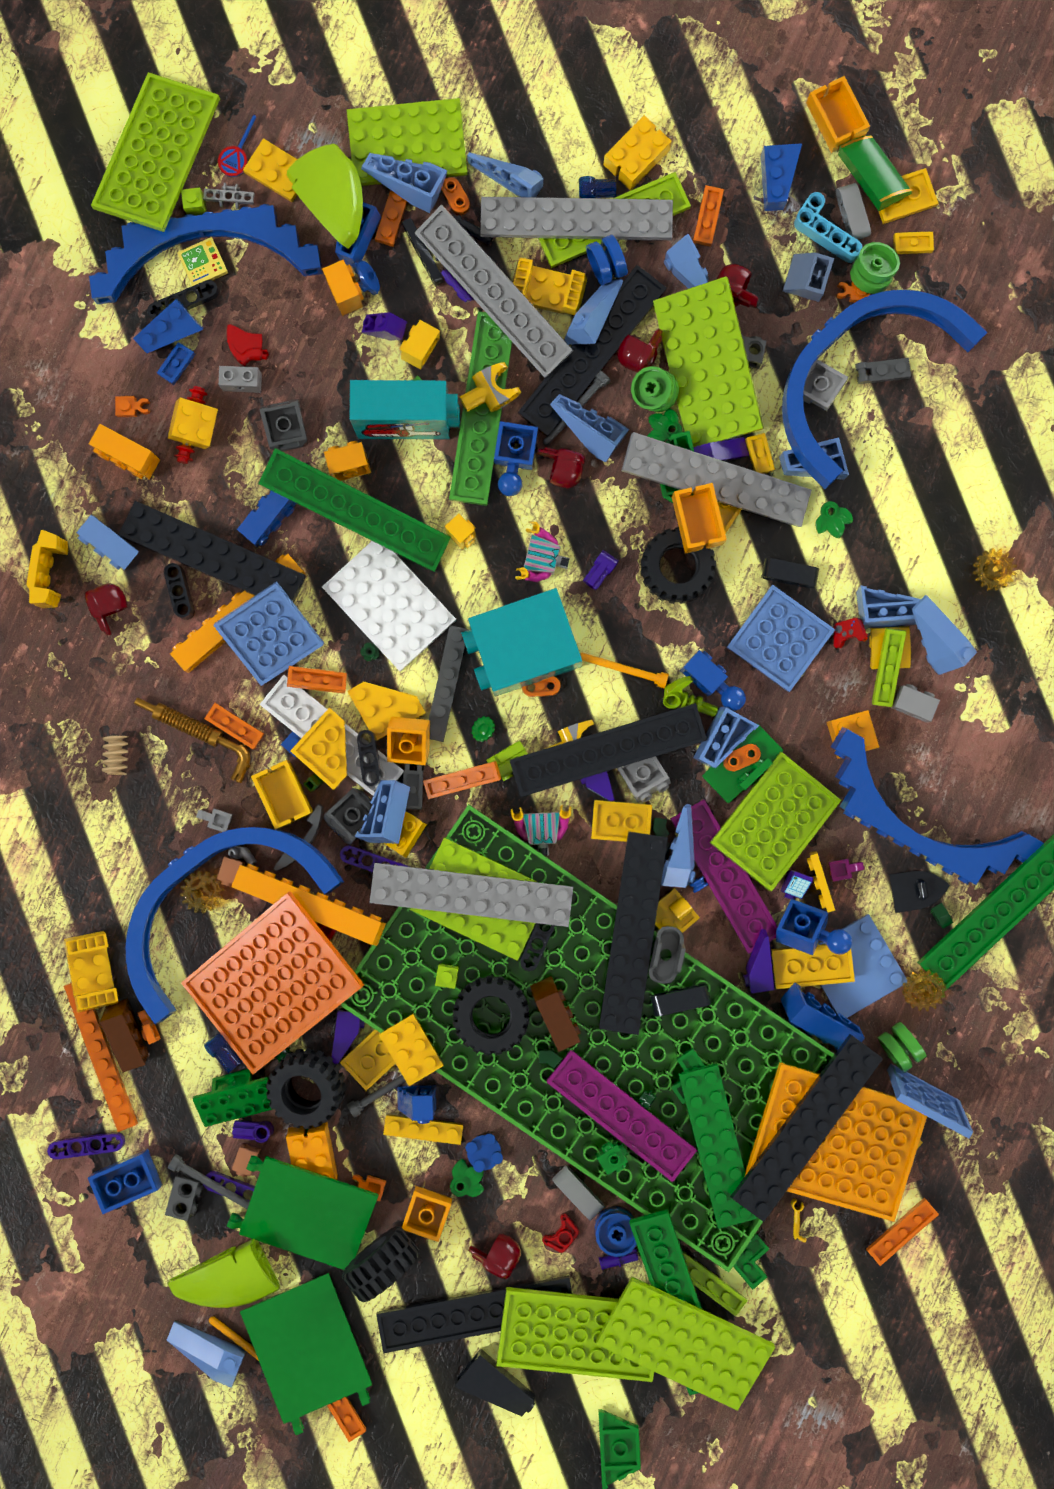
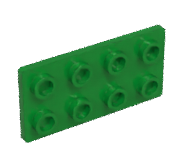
(729, 783)
(232, 1098)

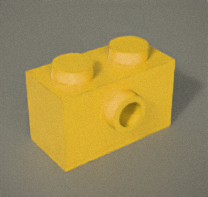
(419, 344)
(461, 531)

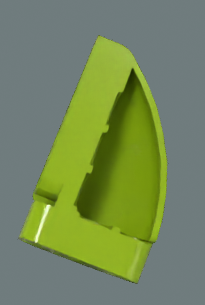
(330, 190)
(228, 1278)

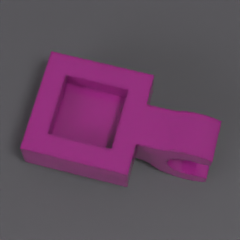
(842, 869)

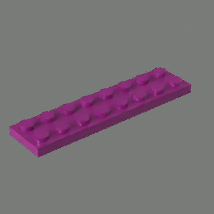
(728, 881)
(621, 1115)

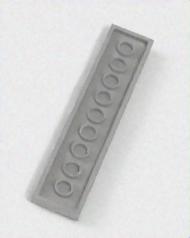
(576, 218)
(493, 291)
(732, 483)
(471, 894)

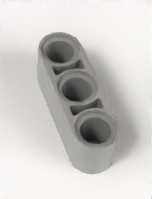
(853, 211)
(578, 1192)

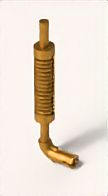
(200, 731)

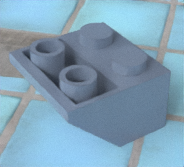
(808, 275)

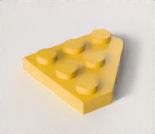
(379, 704)
(325, 749)

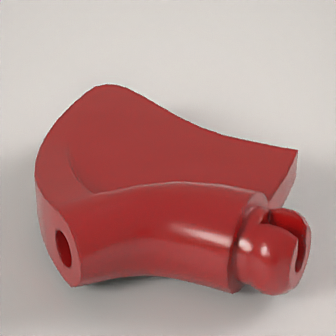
(245, 345)

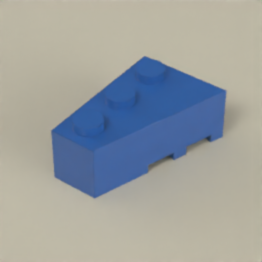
(778, 170)
(369, 223)
(169, 326)
(417, 1102)

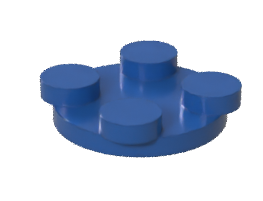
(368, 277)
(484, 1152)

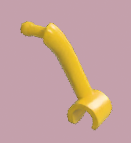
(796, 1228)

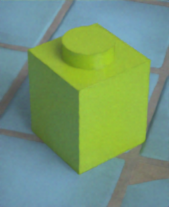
(193, 201)
(447, 976)

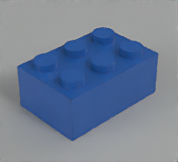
(125, 1181)

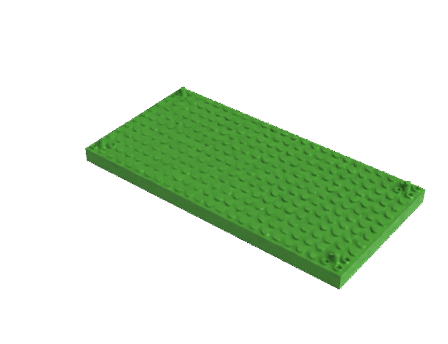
(730, 1031)

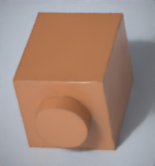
(229, 869)
(242, 1159)

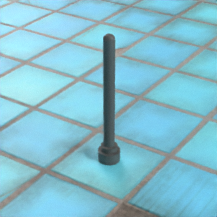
(600, 380)
(357, 1106)
(177, 1164)

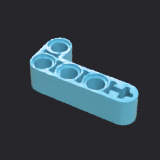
(830, 230)

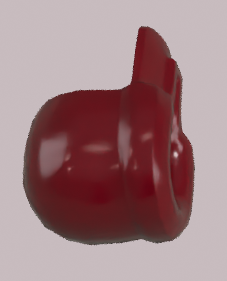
(739, 279)
(638, 355)
(566, 467)
(104, 602)
(501, 1258)

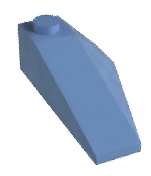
(513, 177)
(411, 181)
(684, 263)
(593, 314)
(596, 433)
(944, 642)
(680, 865)
(211, 1354)

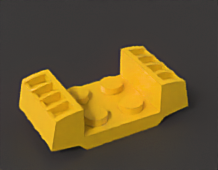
(550, 288)
(39, 568)
(90, 971)

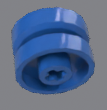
(606, 259)
(612, 1242)

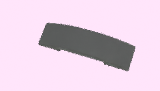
(315, 819)

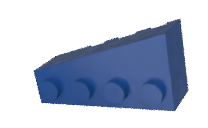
(266, 518)
(818, 1019)

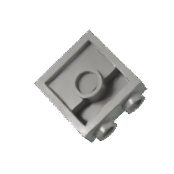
(823, 385)
(645, 778)

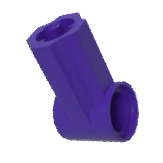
(602, 567)
(251, 1131)

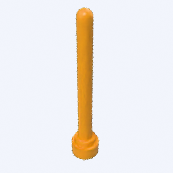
(659, 678)
(233, 1336)

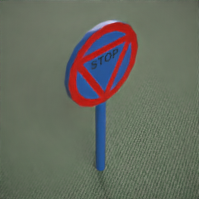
(233, 158)

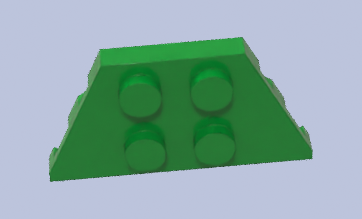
(617, 1447)

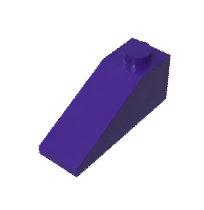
(724, 450)
(759, 966)
(346, 1031)

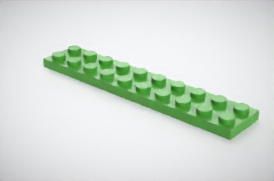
(480, 426)

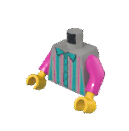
(541, 556)
(541, 827)

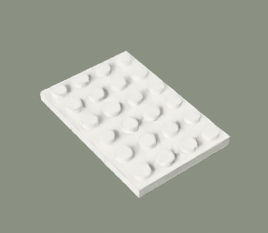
(389, 604)

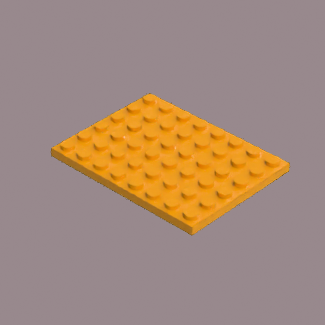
(864, 1155)

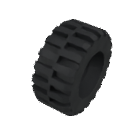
(666, 589)
(486, 1042)
(292, 1106)
(380, 1264)

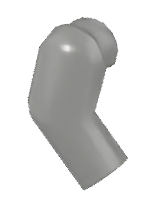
(242, 853)

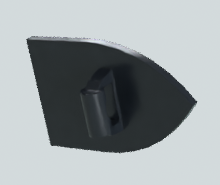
(916, 890)

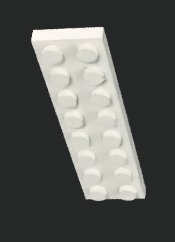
(301, 711)

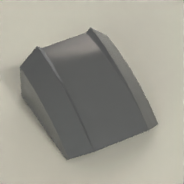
(284, 425)
(347, 815)

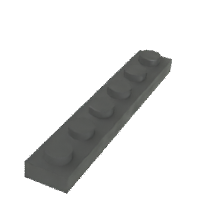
(446, 683)

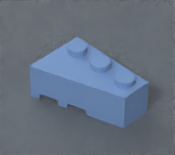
(792, 467)
(106, 542)
(884, 609)
(723, 736)
(387, 813)

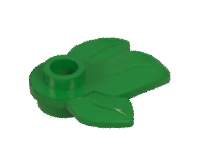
(662, 424)
(835, 522)
(469, 1179)

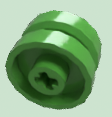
(875, 267)
(654, 389)
(903, 1046)

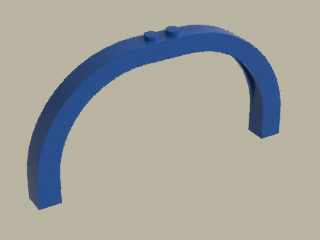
(909, 302)
(138, 935)

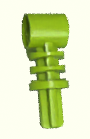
(676, 696)

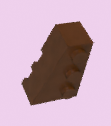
(555, 1014)
(124, 1036)

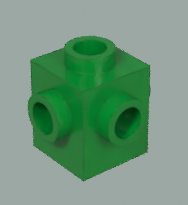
(612, 1164)

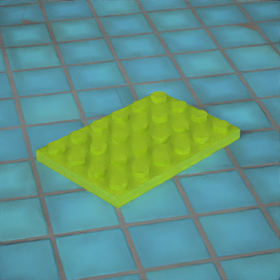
(409, 131)
(775, 821)
(498, 934)

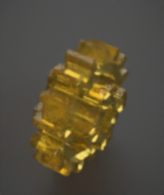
(999, 576)
(203, 884)
(926, 993)

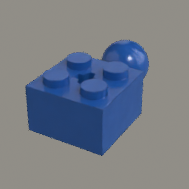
(505, 455)
(710, 678)
(804, 928)

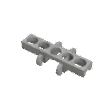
(228, 189)

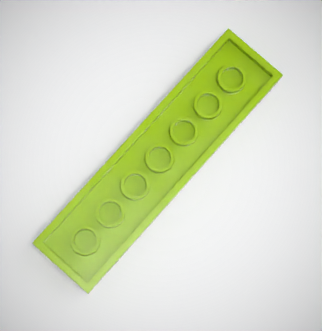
(665, 188)

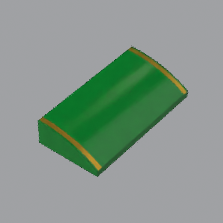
(873, 171)

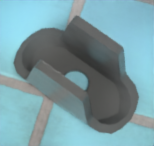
(666, 971)

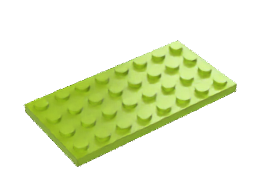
(155, 152)
(708, 362)
(560, 1335)
(685, 1343)

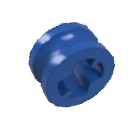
(698, 884)

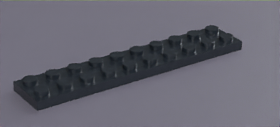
(584, 363)
(207, 552)
(608, 750)
(633, 933)
(806, 1127)
(452, 1317)

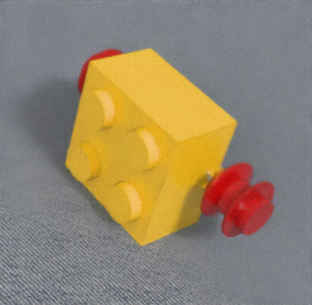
(192, 424)

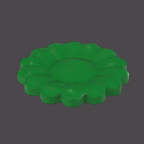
(483, 729)

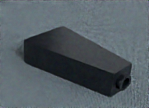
(495, 1385)

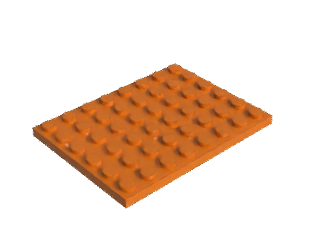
(272, 983)

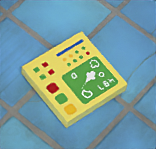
(202, 262)

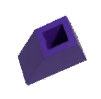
(384, 326)

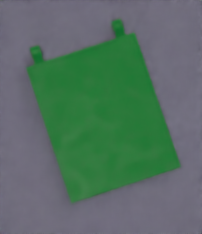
(305, 1212)
(306, 1349)

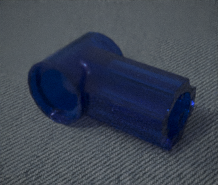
(596, 188)
(221, 1050)

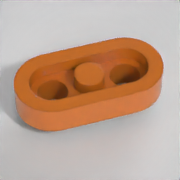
(454, 195)
(541, 688)
(742, 757)

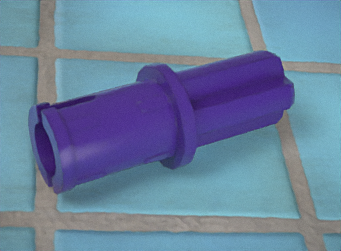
(611, 1261)

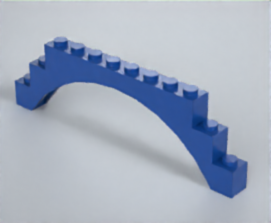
(248, 223)
(867, 804)

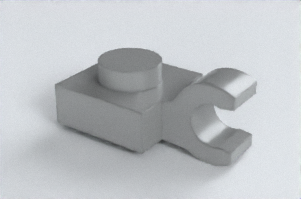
(217, 820)

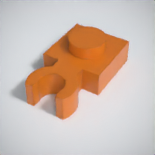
(852, 291)
(127, 406)
(149, 1030)
(371, 1184)

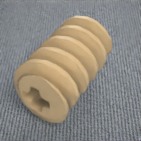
(114, 755)

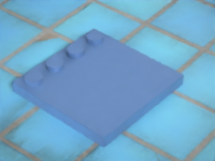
(268, 633)
(780, 638)
(874, 970)
(929, 1101)

